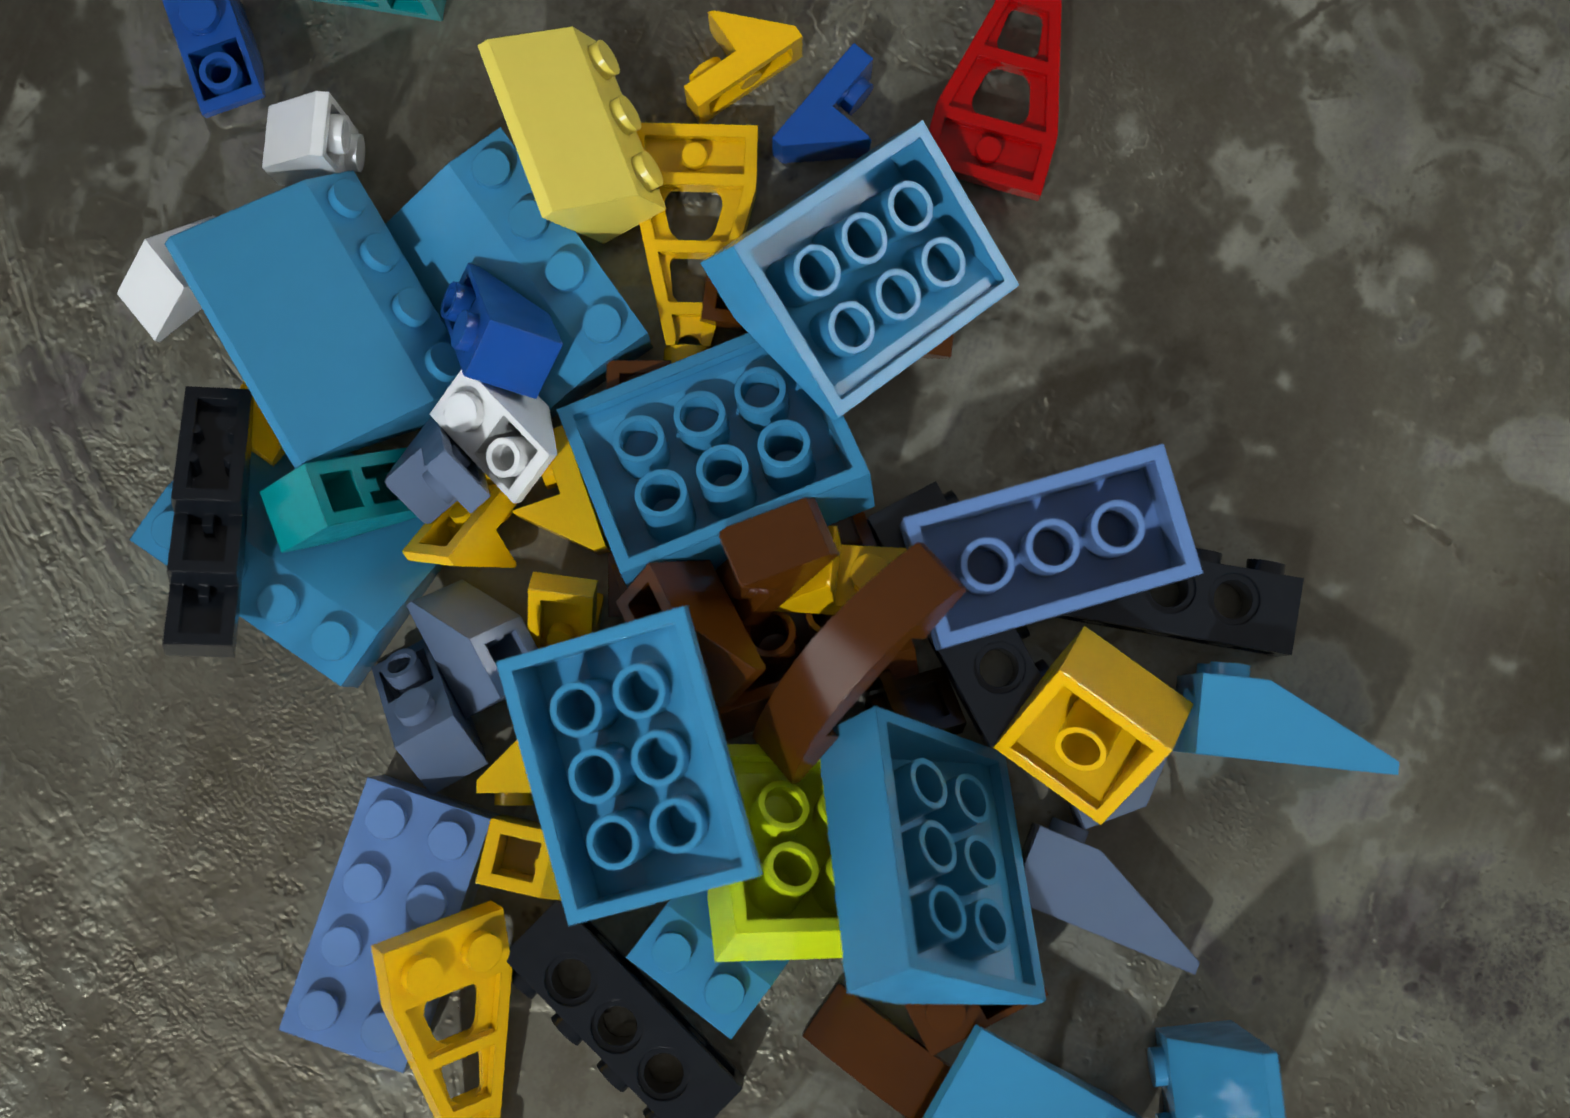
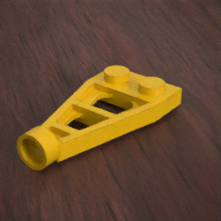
(696, 160)
(433, 963)

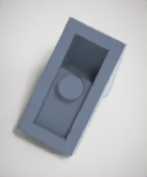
(436, 475)

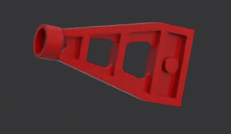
(991, 149)

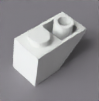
(310, 139)
(500, 432)

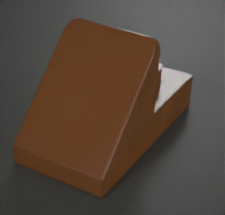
(774, 557)

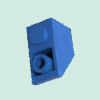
(217, 53)
(499, 333)

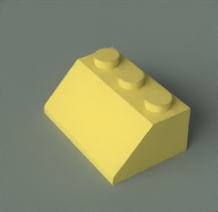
(574, 131)

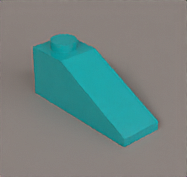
(334, 500)

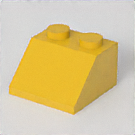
(1095, 726)

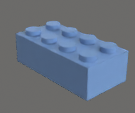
(1058, 544)
(399, 869)

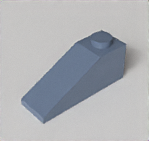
(1091, 893)

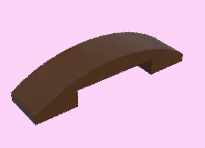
(850, 654)
(876, 1052)

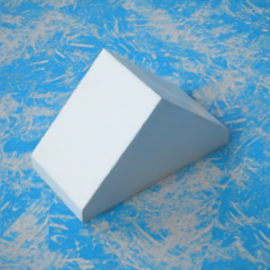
(157, 288)

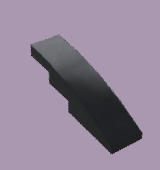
(209, 522)

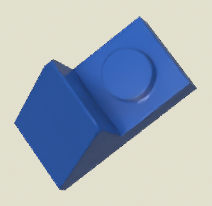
(818, 127)

